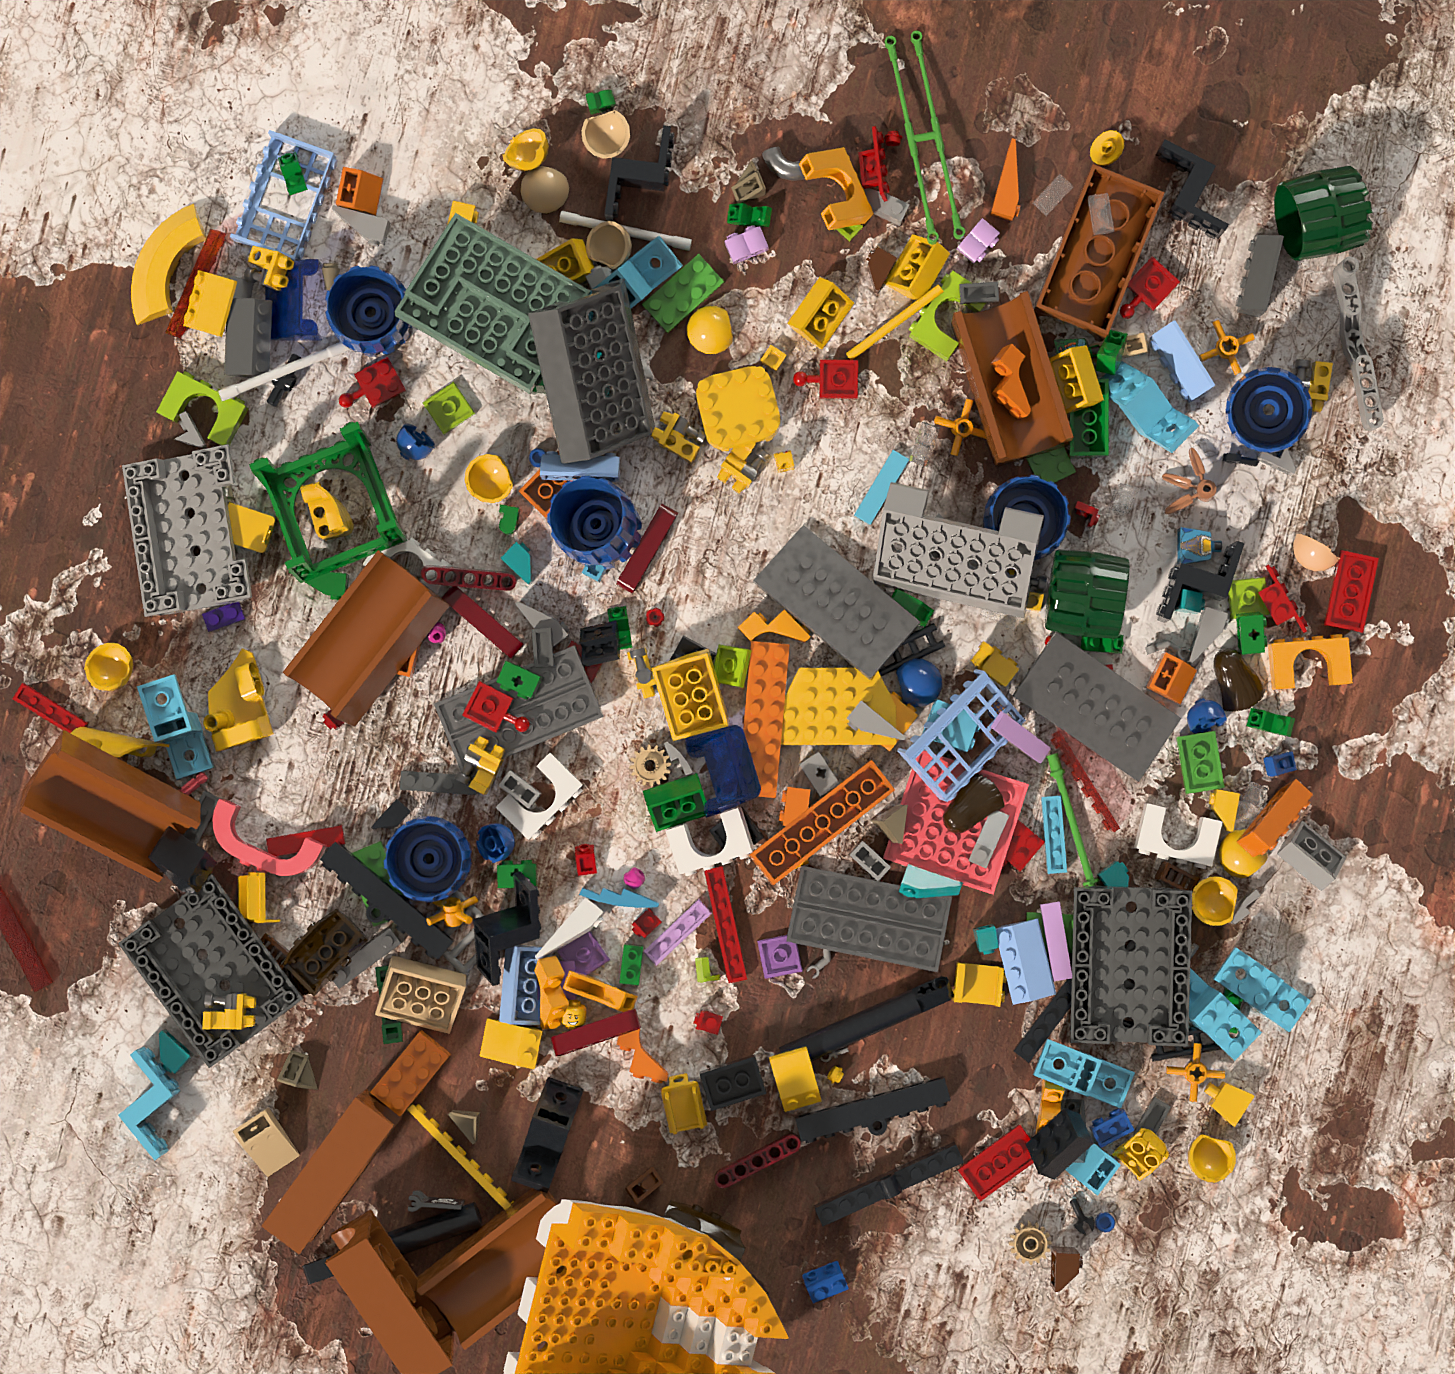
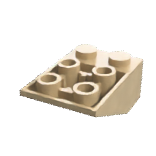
(266, 1142)

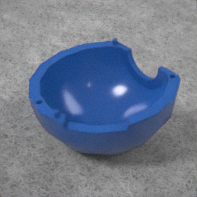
(919, 682)

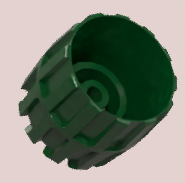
(1323, 213)
(1087, 594)

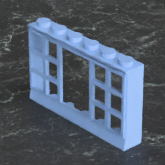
(258, 188)
(946, 716)

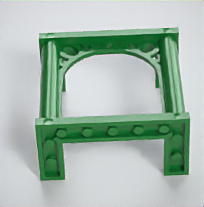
(273, 479)

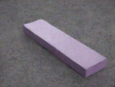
(1020, 737)
(677, 932)
(1056, 941)

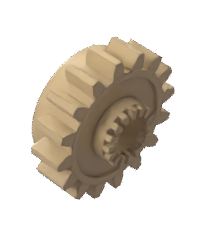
(642, 758)
(1034, 1252)

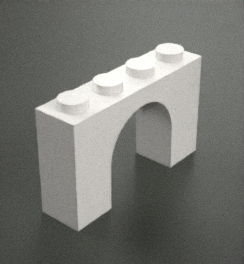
(426, 556)
(565, 786)
(1199, 852)
(690, 859)

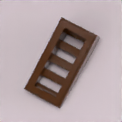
(1166, 872)
(279, 947)

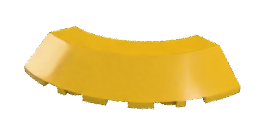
(158, 262)

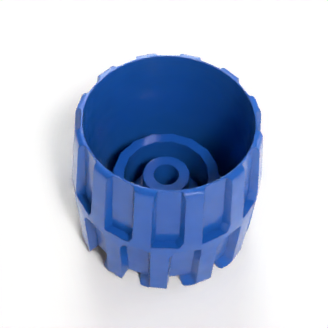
(348, 307)
(1290, 414)
(1036, 497)
(577, 512)
(407, 861)

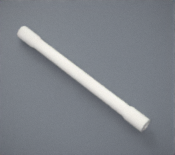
(674, 241)
(236, 389)

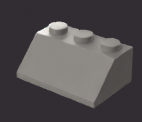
(1312, 856)

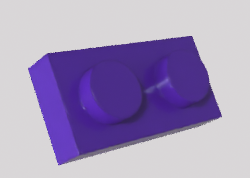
(223, 616)

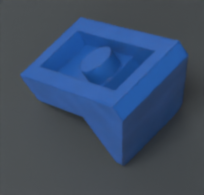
(1280, 764)

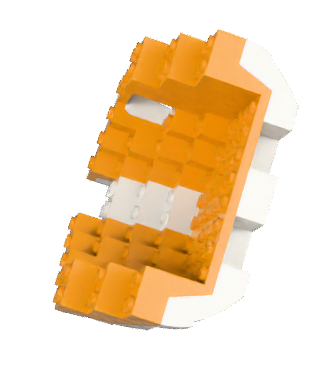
(638, 1299)

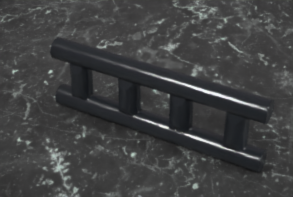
(917, 654)
(1180, 1051)

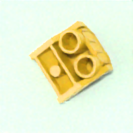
(1142, 1153)

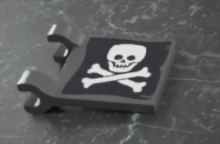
(436, 1202)

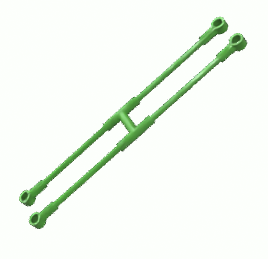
(913, 139)

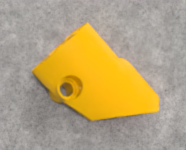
(335, 515)
(238, 705)
(117, 744)

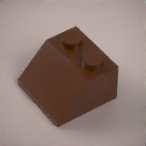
(1064, 1266)

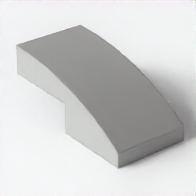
(675, 754)
(1240, 910)

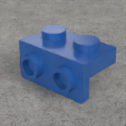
(1111, 1128)
(825, 1281)

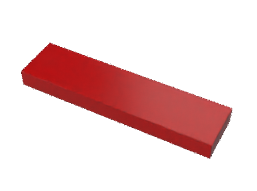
(48, 709)
(293, 842)

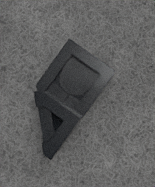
(392, 816)

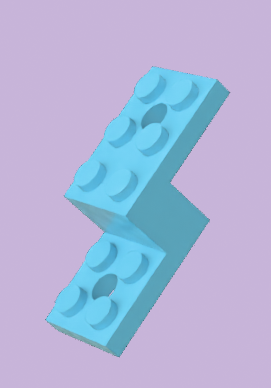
(1262, 989)
(1083, 1073)

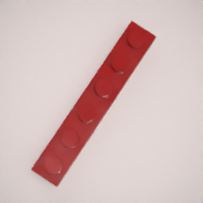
(725, 924)

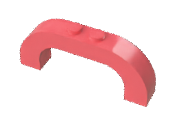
(225, 833)

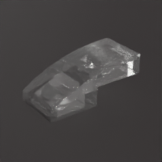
(1053, 194)
(1251, 802)

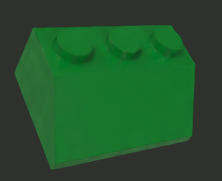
(675, 802)

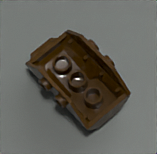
(323, 952)
(710, 1224)

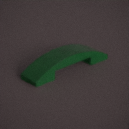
(391, 1029)

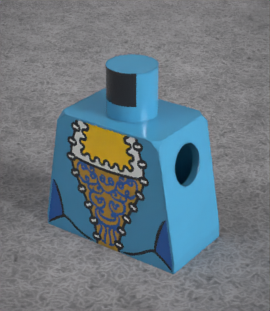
(1195, 546)

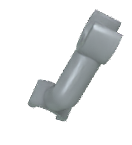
(1166, 644)
(822, 963)

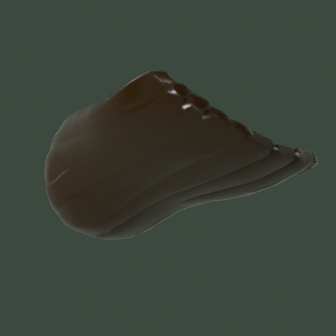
(1237, 681)
(972, 804)

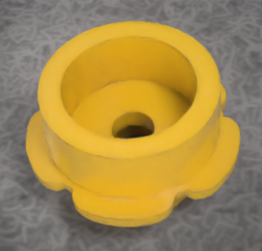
(835, 1075)

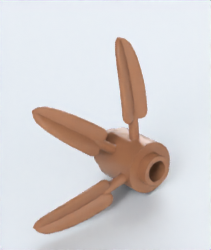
(1185, 483)

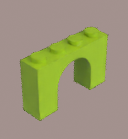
(926, 330)
(185, 389)

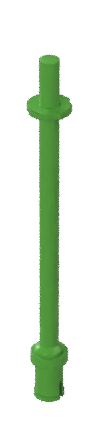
(1058, 774)

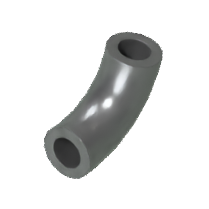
(781, 166)

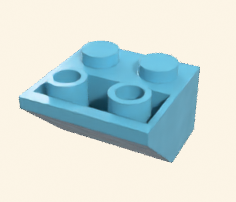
(1096, 1170)

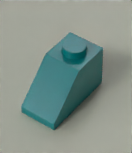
(519, 561)
(1190, 602)
(1114, 875)
(986, 939)
(172, 1052)

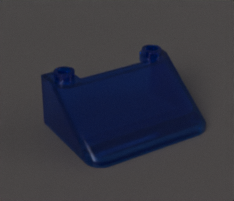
(287, 305)
(728, 766)

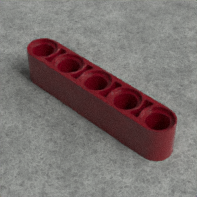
(647, 548)
(459, 574)
(482, 621)
(595, 1032)
(751, 1168)

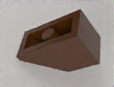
(879, 267)

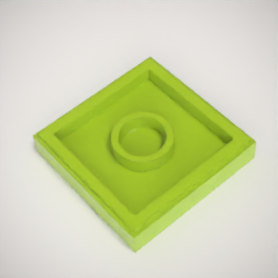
(448, 408)
(1244, 596)
(732, 665)

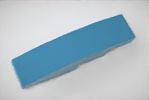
(626, 899)

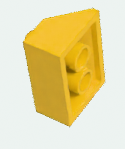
(917, 267)
(210, 303)
(820, 312)
(1076, 379)

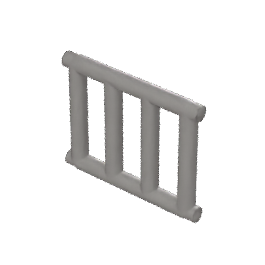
(451, 956)

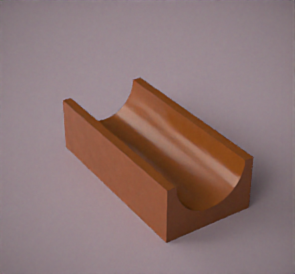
(1094, 270)
(980, 340)
(366, 638)
(106, 803)
(331, 1171)
(487, 1272)
(387, 1297)

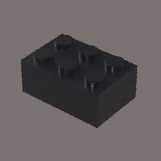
(732, 1082)
(1059, 1143)

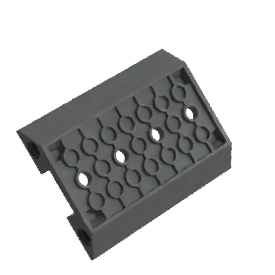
(578, 379)
(1156, 965)
(180, 979)

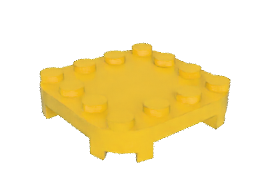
(738, 408)

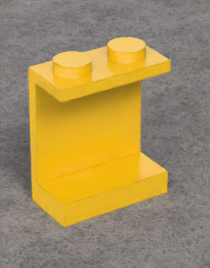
(979, 984)

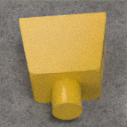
(1228, 1101)

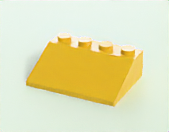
(691, 695)

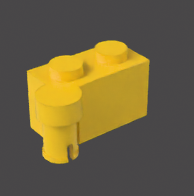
(994, 664)

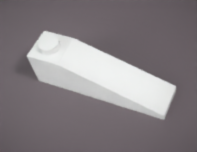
(577, 924)

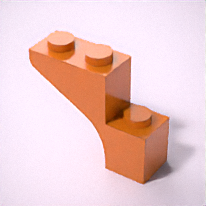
(1010, 390)
(642, 1063)

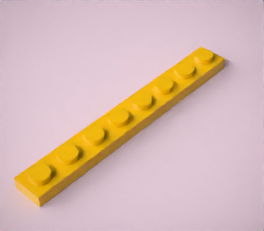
(459, 1154)

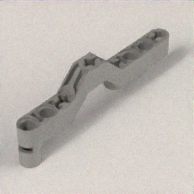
(1356, 352)

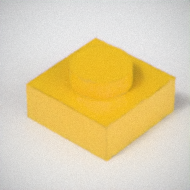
(773, 358)

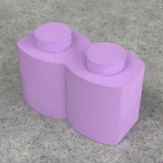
(978, 240)
(746, 244)

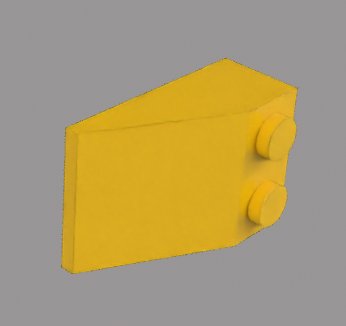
(569, 260)
(511, 1043)
(795, 1079)

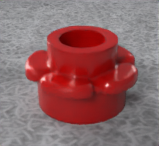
(893, 138)
(655, 612)

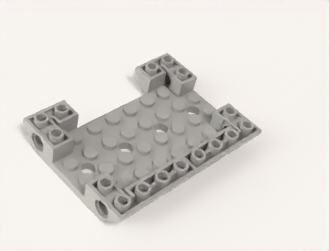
(167, 536)
(951, 575)

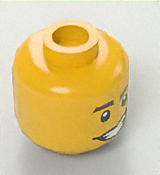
(575, 1015)

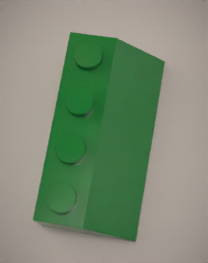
(1091, 428)

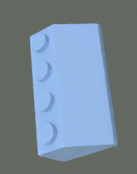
(1181, 362)
(598, 467)
(1025, 961)
(519, 987)

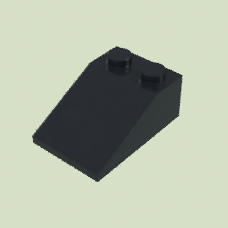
(182, 861)

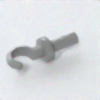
(835, 1054)

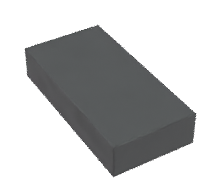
(979, 292)
(543, 647)
(1153, 1115)

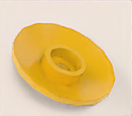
(1107, 148)

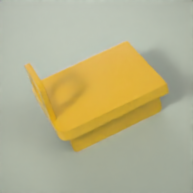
(250, 527)
(252, 897)
(683, 1104)

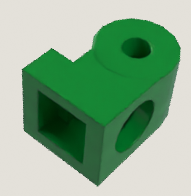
(600, 101)
(509, 522)

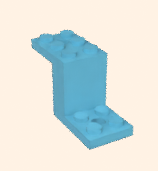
(640, 274)
(1149, 408)
(175, 726)
(1217, 1015)
(152, 1100)

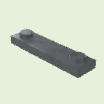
(367, 956)

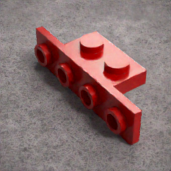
(872, 166)
(1278, 603)

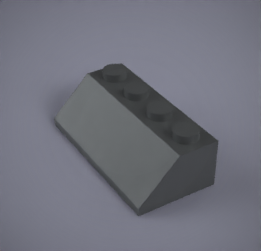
(1259, 275)
(248, 337)

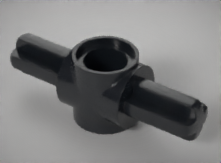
(283, 384)

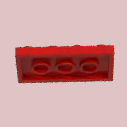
(1351, 591)
(997, 1163)

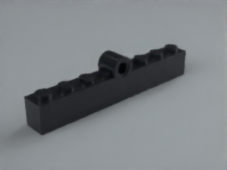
(387, 900)
(871, 1109)
(888, 1184)

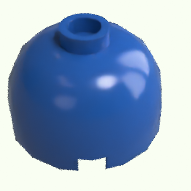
(413, 444)
(1205, 715)
(495, 842)

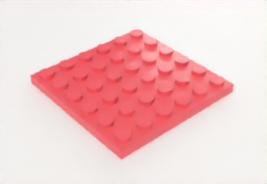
(935, 848)

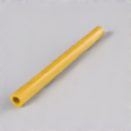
(895, 322)

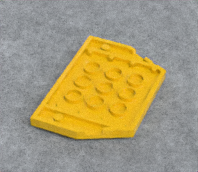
(823, 700)

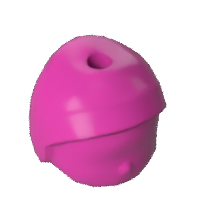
(437, 633)
(634, 878)

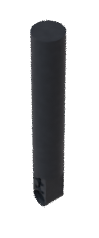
(874, 1019)
(415, 1236)

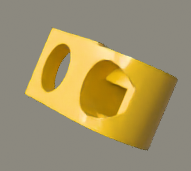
(784, 461)

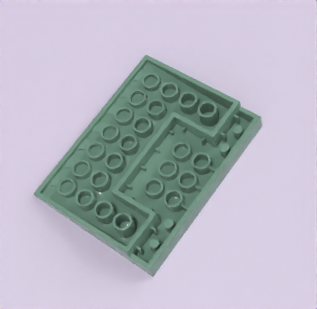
(478, 300)

